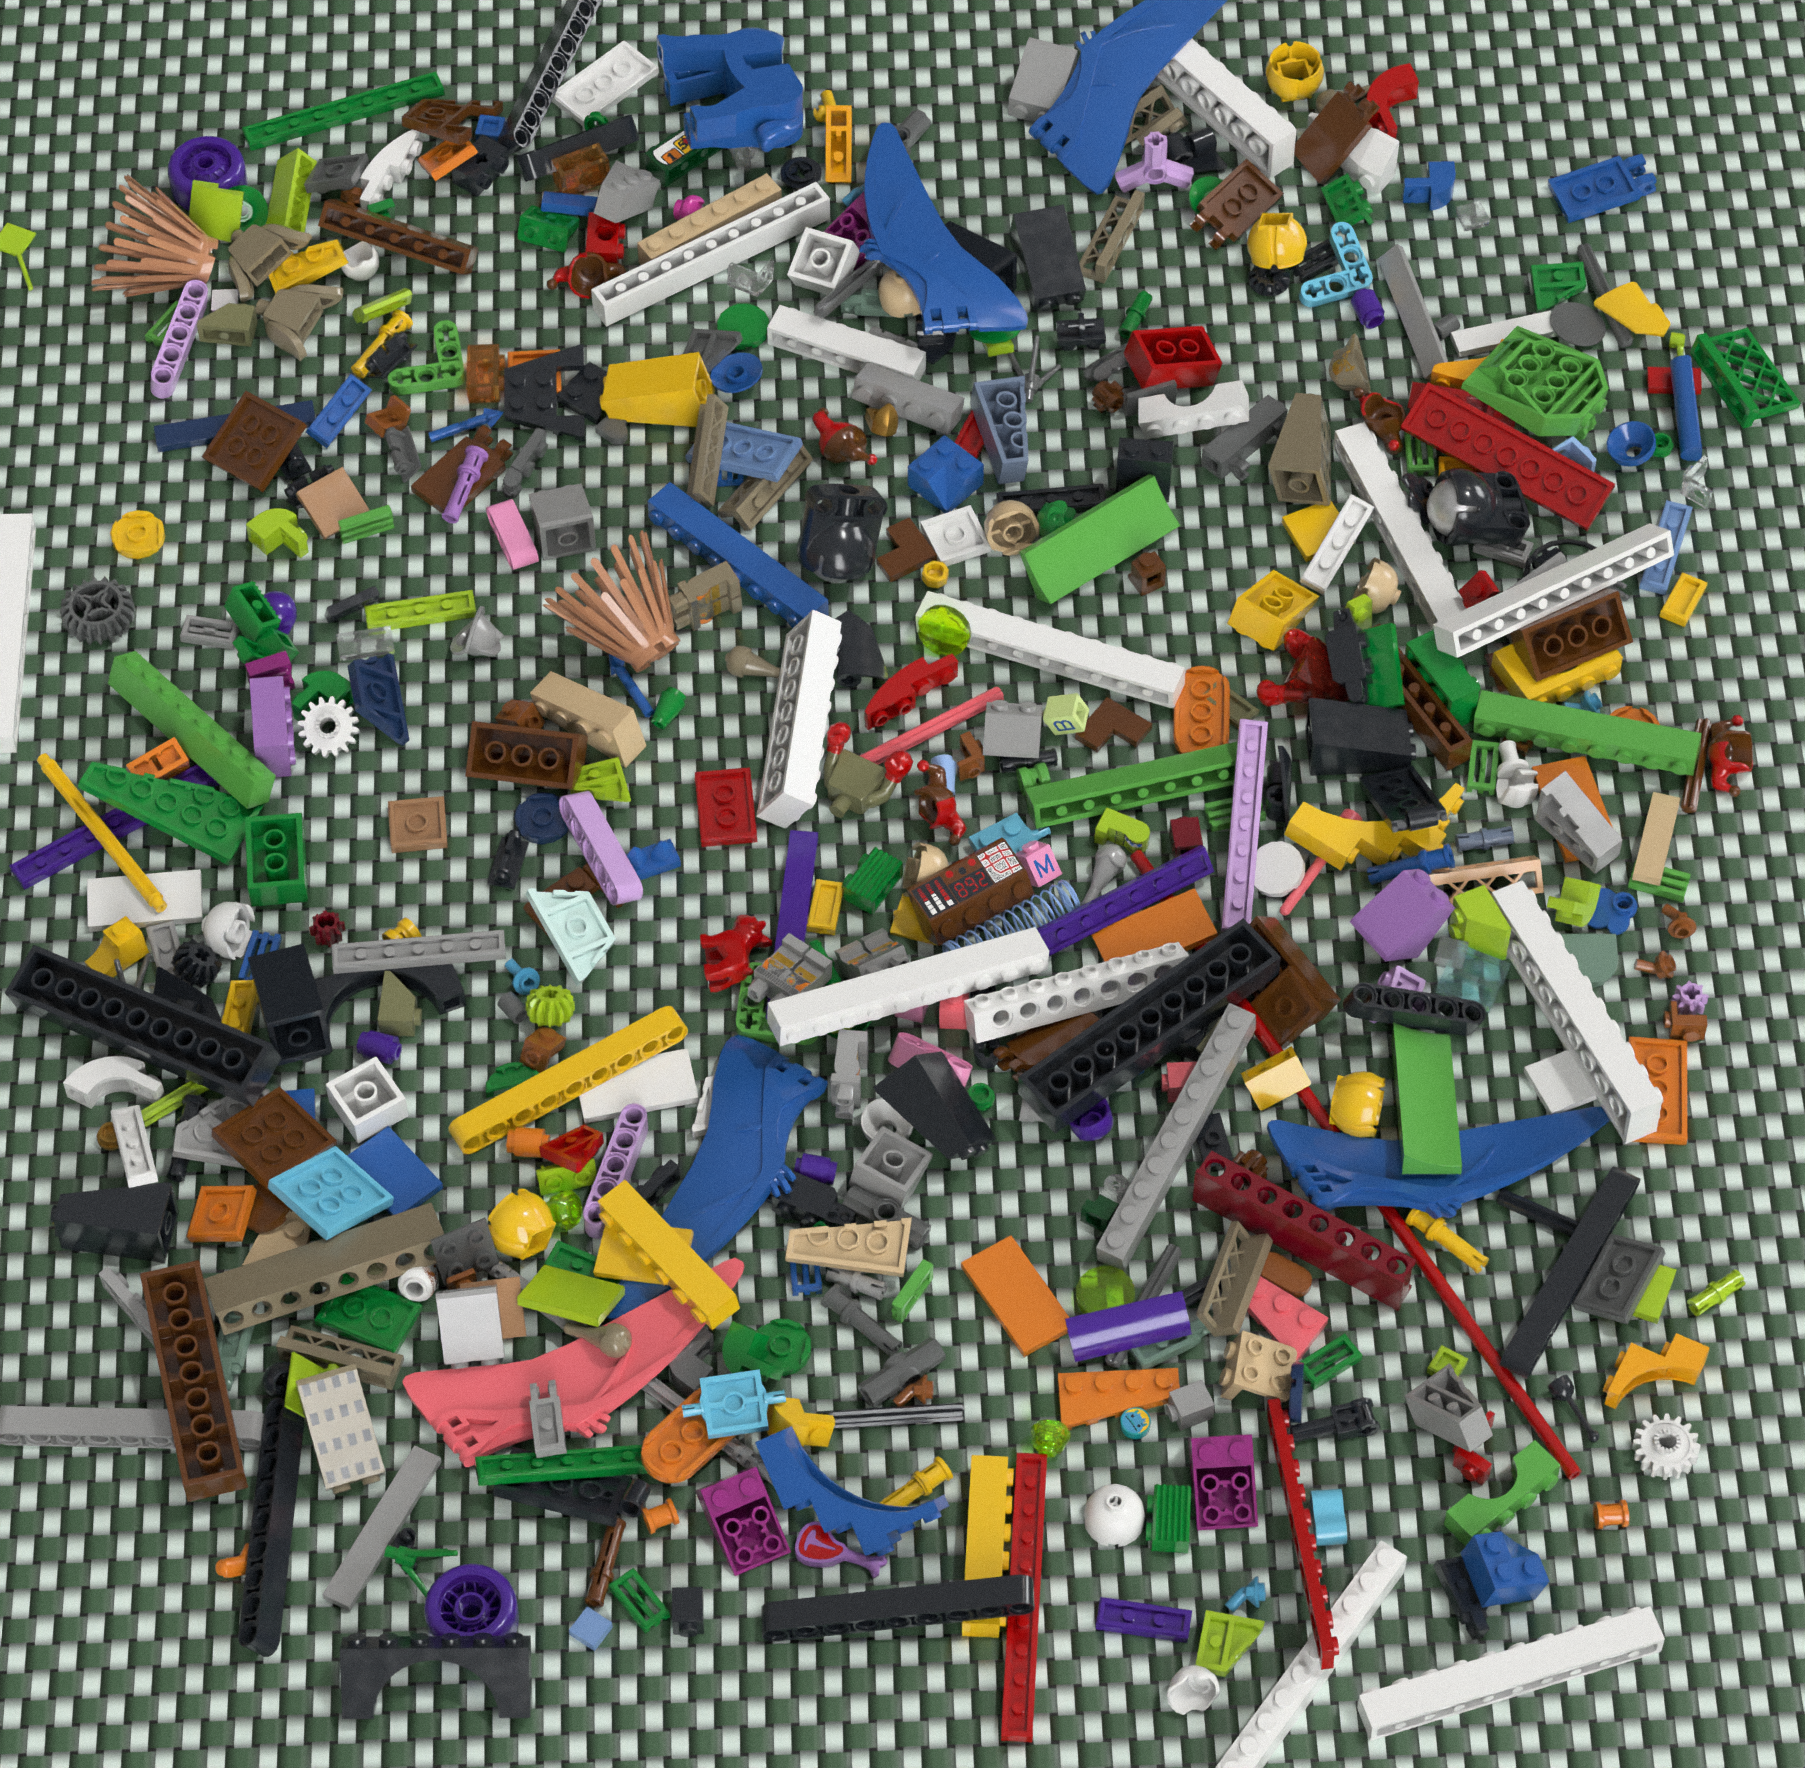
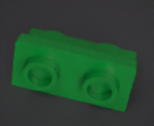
(1346, 201)
(547, 228)

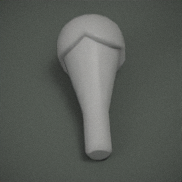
(1108, 862)

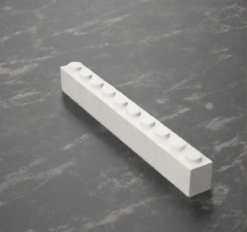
(710, 254)
(1398, 523)
(16, 571)
(1553, 590)
(1066, 653)
(907, 986)
(1510, 1672)
(1304, 1675)

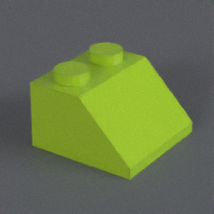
(1480, 923)

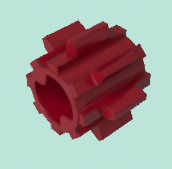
(327, 928)

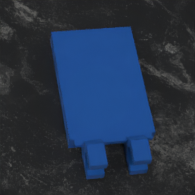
(1601, 187)

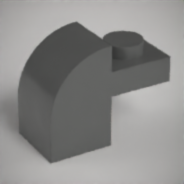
(689, 1364)

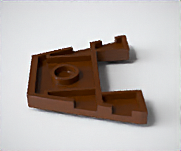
(443, 117)

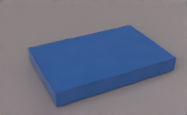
(396, 1170)

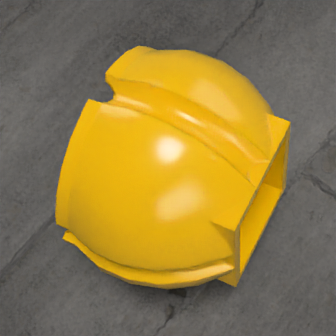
(1291, 63)
(1277, 241)
(1357, 1103)
(521, 1225)

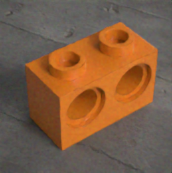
(163, 761)

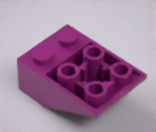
(852, 226)
(1223, 1481)
(743, 1520)

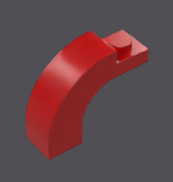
(1388, 89)

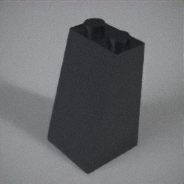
(992, 255)
(1047, 257)
(1356, 738)
(290, 1003)
(937, 1106)
(118, 1221)

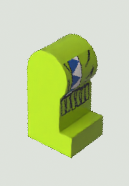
(1122, 831)

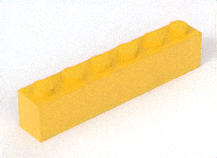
(668, 1255)
(987, 1531)

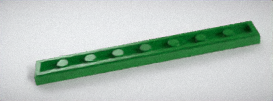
(343, 111)

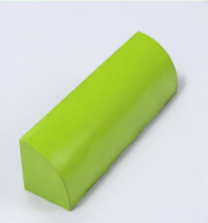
(289, 197)

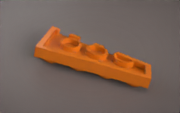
(1103, 1394)

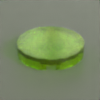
(944, 630)
(1103, 1289)

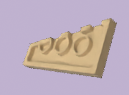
(289, 1235)
(863, 1247)

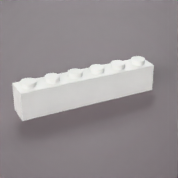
(840, 344)

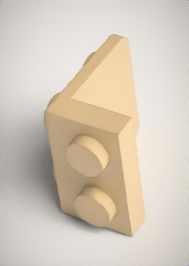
(1257, 1367)

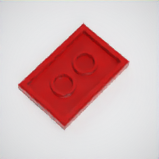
(725, 807)

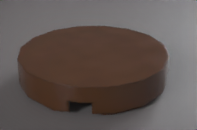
(267, 1211)

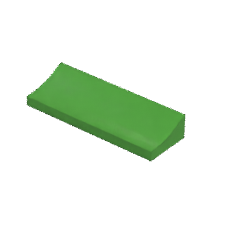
(1098, 539)
(1425, 1102)

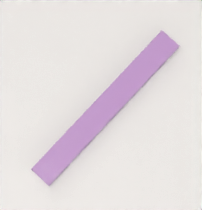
(1244, 822)

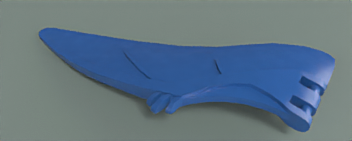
(1109, 81)
(924, 253)
(740, 1153)
(1368, 1171)

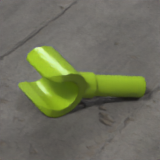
(1677, 341)

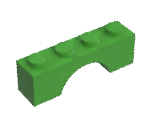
(1532, 1472)

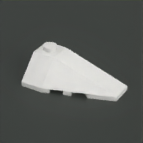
(1372, 159)

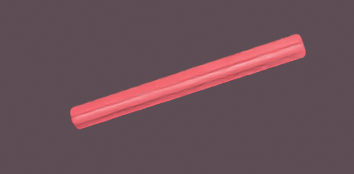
(933, 726)

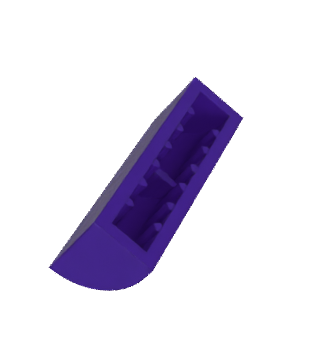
(1128, 1326)

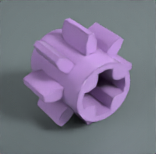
(1690, 999)

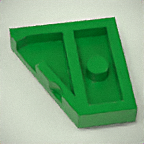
(1556, 283)

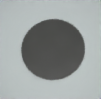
(1578, 324)

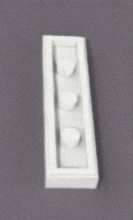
(1488, 336)
(1337, 544)
(134, 1146)

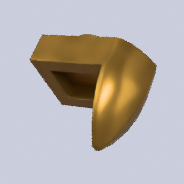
(883, 420)

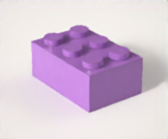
(272, 724)

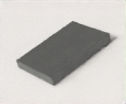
(1619, 1278)

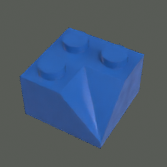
(945, 474)
(1503, 1569)

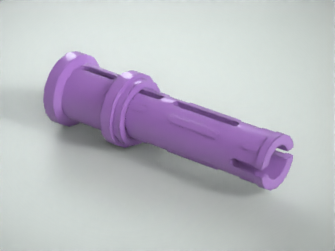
(468, 474)

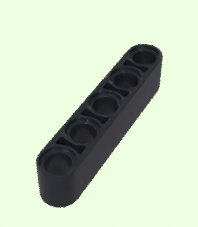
(608, 135)
(1401, 1011)

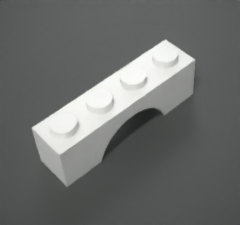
(1224, 406)

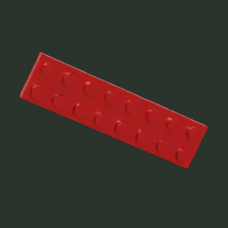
(1494, 447)

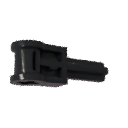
(1345, 1420)

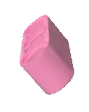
(512, 534)
(909, 1045)

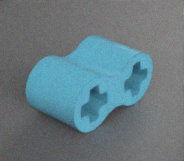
(1328, 1517)

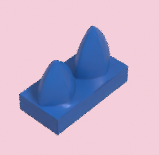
(654, 859)

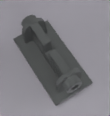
(404, 452)

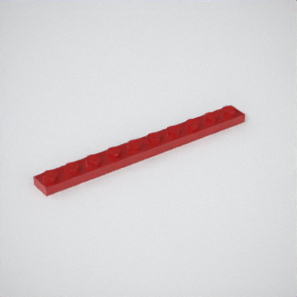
(1304, 1542)
(1023, 1629)

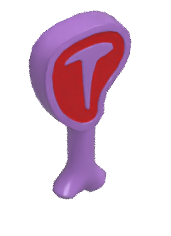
(822, 1550)

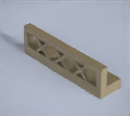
(1148, 99)
(1114, 242)
(707, 451)
(758, 495)
(1237, 1285)
(369, 1369)

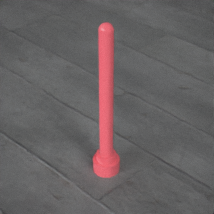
(1311, 873)

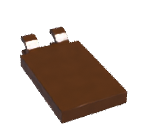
(1335, 132)
(1236, 203)
(439, 481)
(1040, 1042)

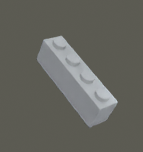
(909, 397)

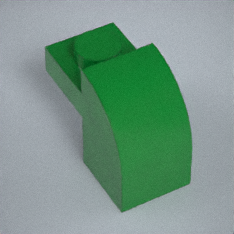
(268, 644)
(323, 685)
(743, 1351)

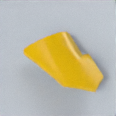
(1633, 310)

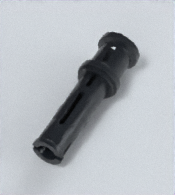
(191, 1108)

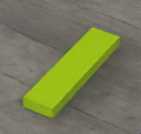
(421, 610)

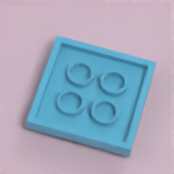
(330, 1192)

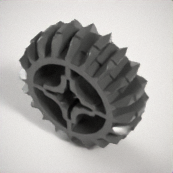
(95, 603)

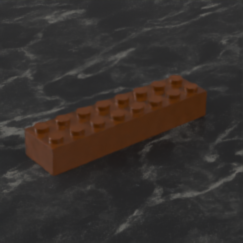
(193, 1381)

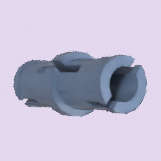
(1484, 839)

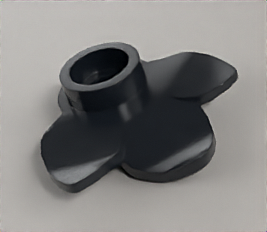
(1419, 493)

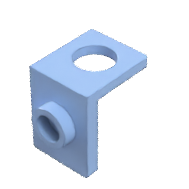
(1577, 452)

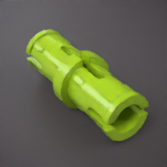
(1716, 1292)

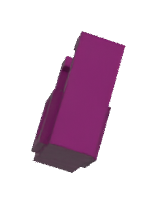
(272, 666)

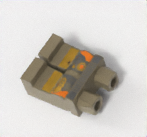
(706, 597)

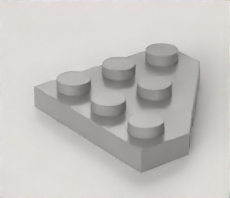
(194, 1137)

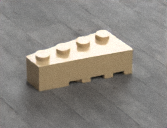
(579, 710)

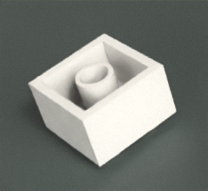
(822, 261)
(367, 1099)

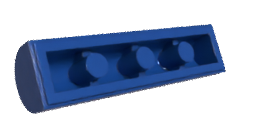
(1686, 408)

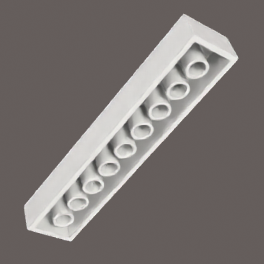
(1578, 1015)

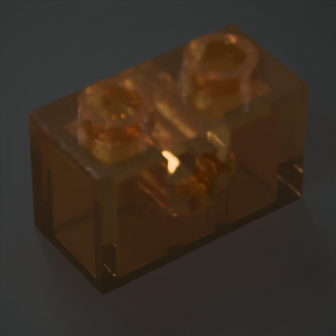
(580, 169)
(484, 373)

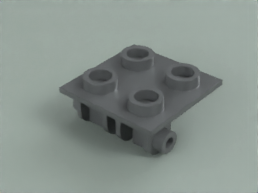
(464, 1249)

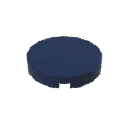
(540, 819)
(1296, 1392)

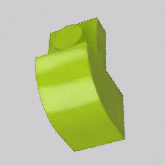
(277, 527)
(1576, 902)

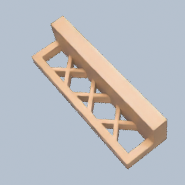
(1489, 870)

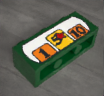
(674, 158)

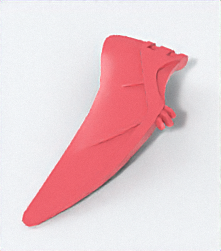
(489, 1404)

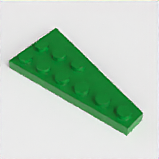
(179, 808)

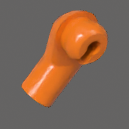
(233, 1566)

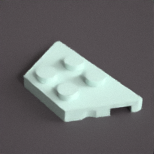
(574, 928)

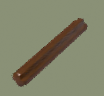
(1693, 783)

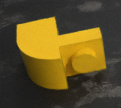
(809, 1427)

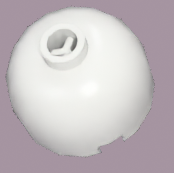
(228, 929)
(1114, 1515)

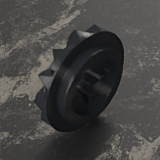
(807, 166)
(1263, 285)

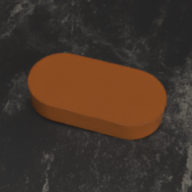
(1287, 1275)

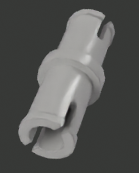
(857, 1282)

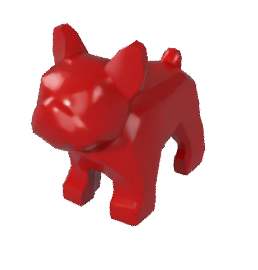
(732, 952)

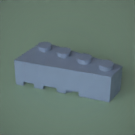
(1002, 423)

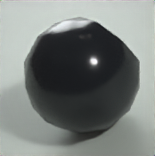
(276, 1379)

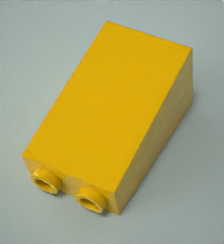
(657, 390)

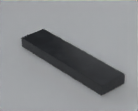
(1078, 497)

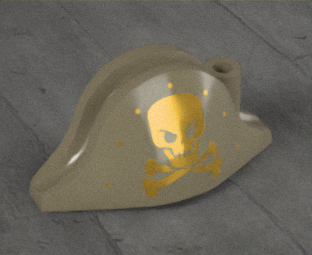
(1348, 367)

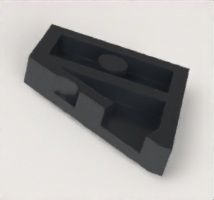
(584, 393)

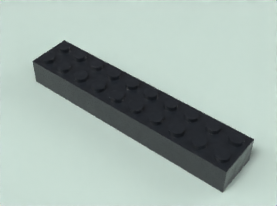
(143, 1025)
(1148, 1025)

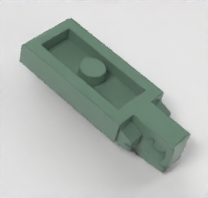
(865, 304)
(233, 1349)
(1156, 1353)

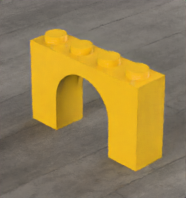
(1558, 686)

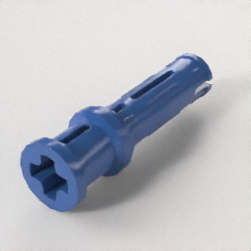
(1424, 861)

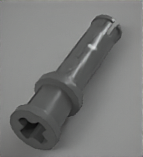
(852, 1313)

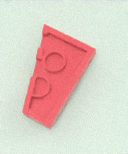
(1286, 1317)

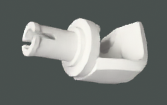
(1515, 778)

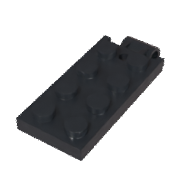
(1403, 799)
(585, 1498)

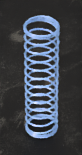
(1064, 897)

